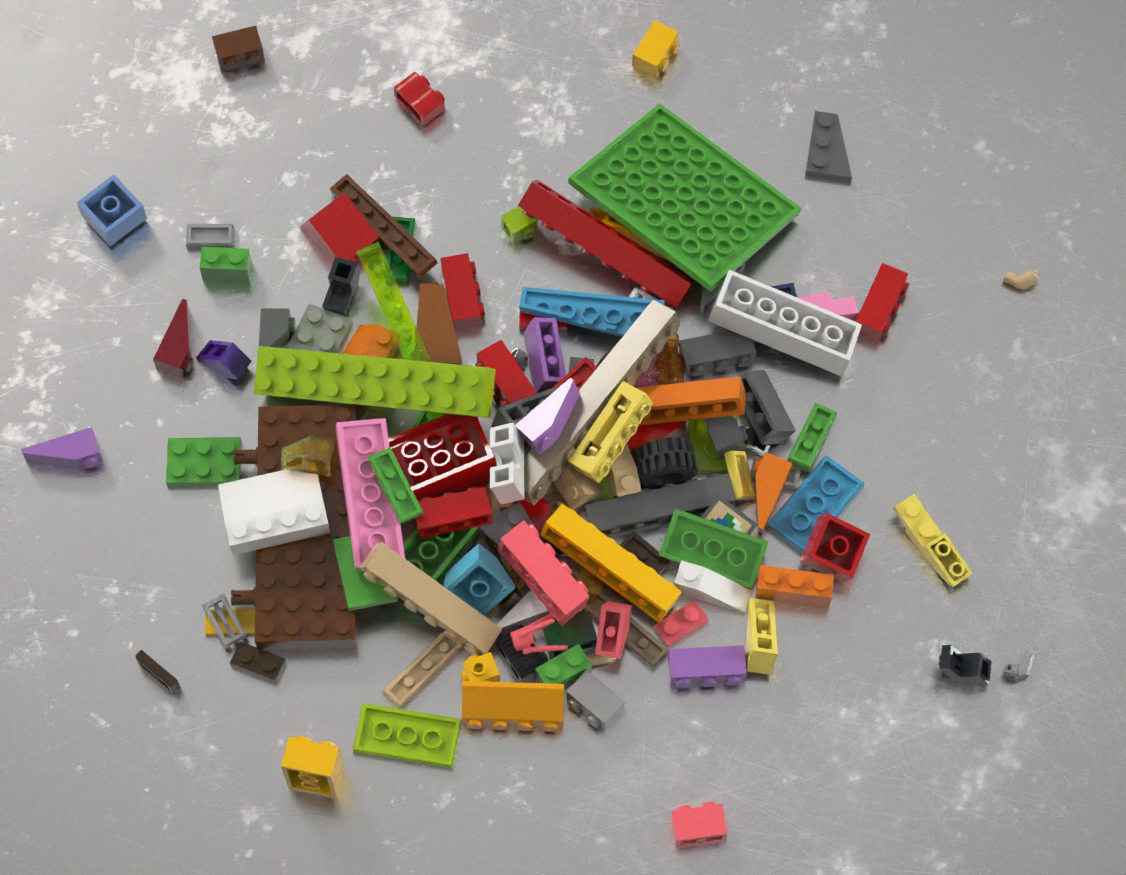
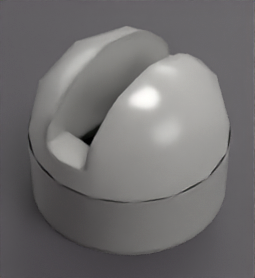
(520, 357)

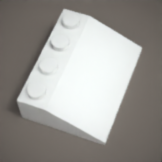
(272, 510)

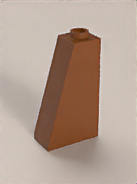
(436, 325)

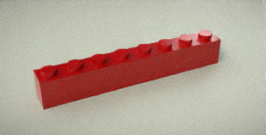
(605, 243)

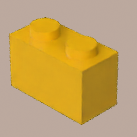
(655, 49)

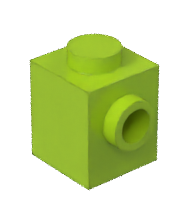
(518, 225)

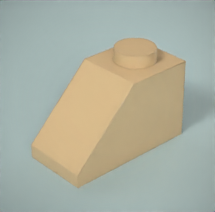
(623, 475)

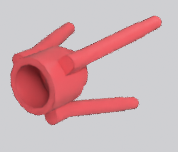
(523, 637)

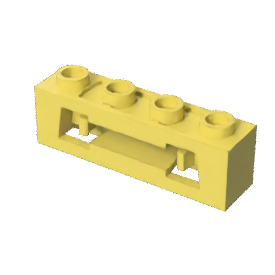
(611, 432)

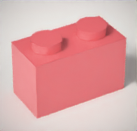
(698, 824)

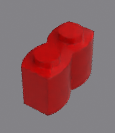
(419, 98)

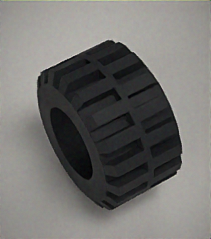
(665, 462)

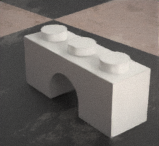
(508, 475)

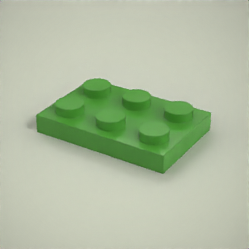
(202, 461)

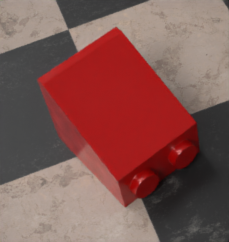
(340, 229)

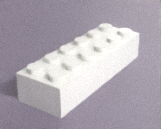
(785, 322)

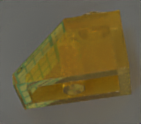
(310, 455)

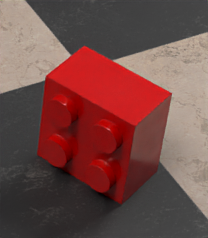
(835, 547)

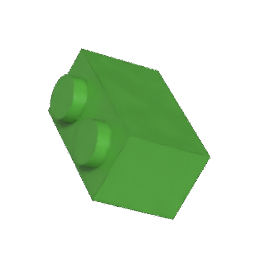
(225, 264)
(564, 668)

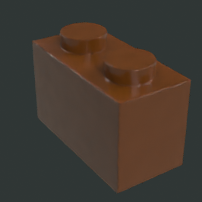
(238, 48)

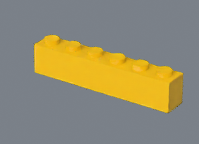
(610, 562)

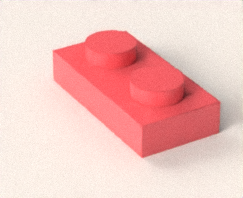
(680, 623)

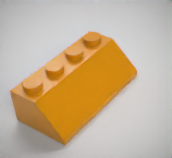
(512, 705)

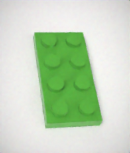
(713, 547)

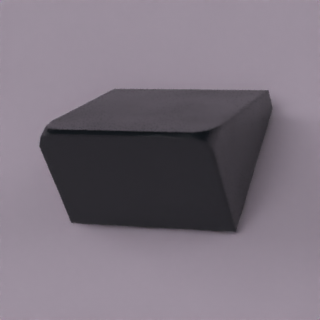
(754, 445)

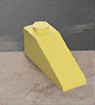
(760, 637)

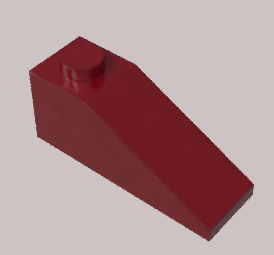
(175, 350)

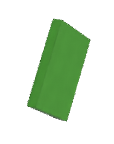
(357, 589)

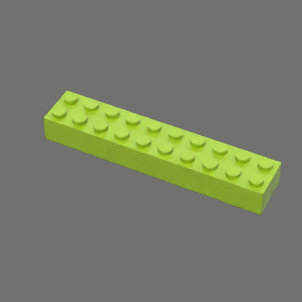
(374, 381)

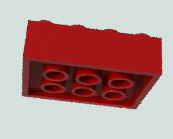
(443, 455)

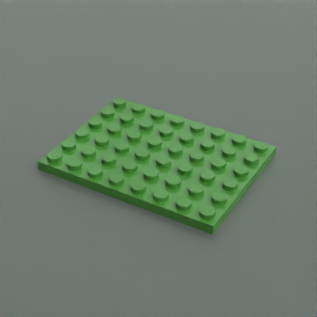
(684, 196)

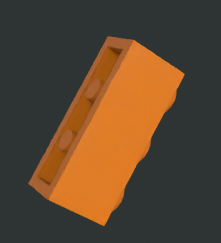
(794, 586)

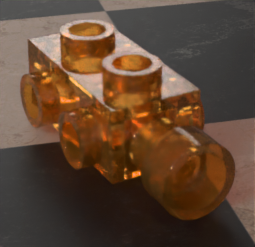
(668, 363)

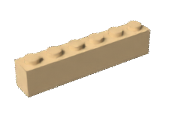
(430, 599)

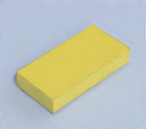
(740, 475)

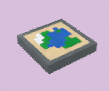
(728, 515)

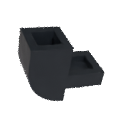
(343, 285)
(964, 668)

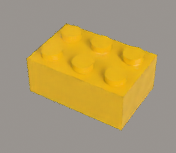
(313, 766)

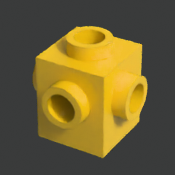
(480, 669)

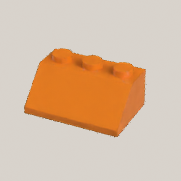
(373, 342)

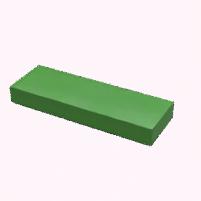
(812, 437)
(395, 485)

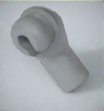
(1022, 669)

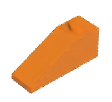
(769, 482)

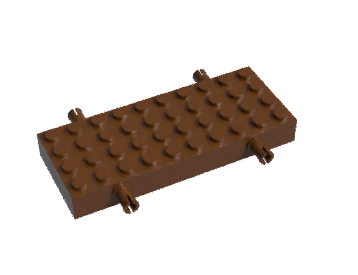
(299, 582)

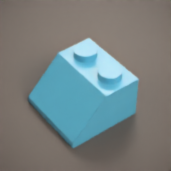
(479, 580)

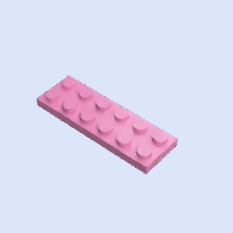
(367, 507)

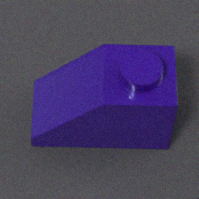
(224, 359)

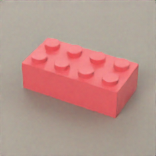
(543, 572)

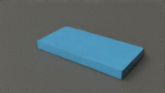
(823, 491)

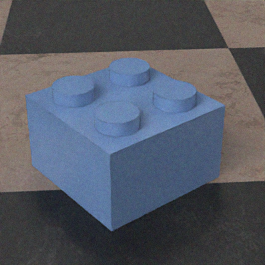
(112, 210)

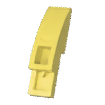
(931, 542)

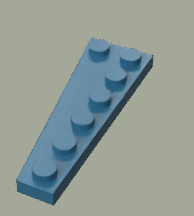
(587, 310)

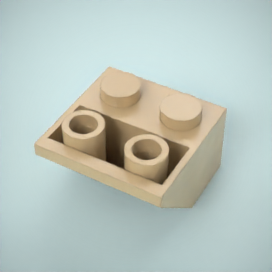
(572, 490)

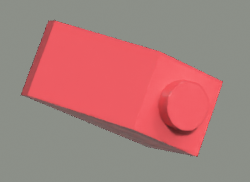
(613, 629)

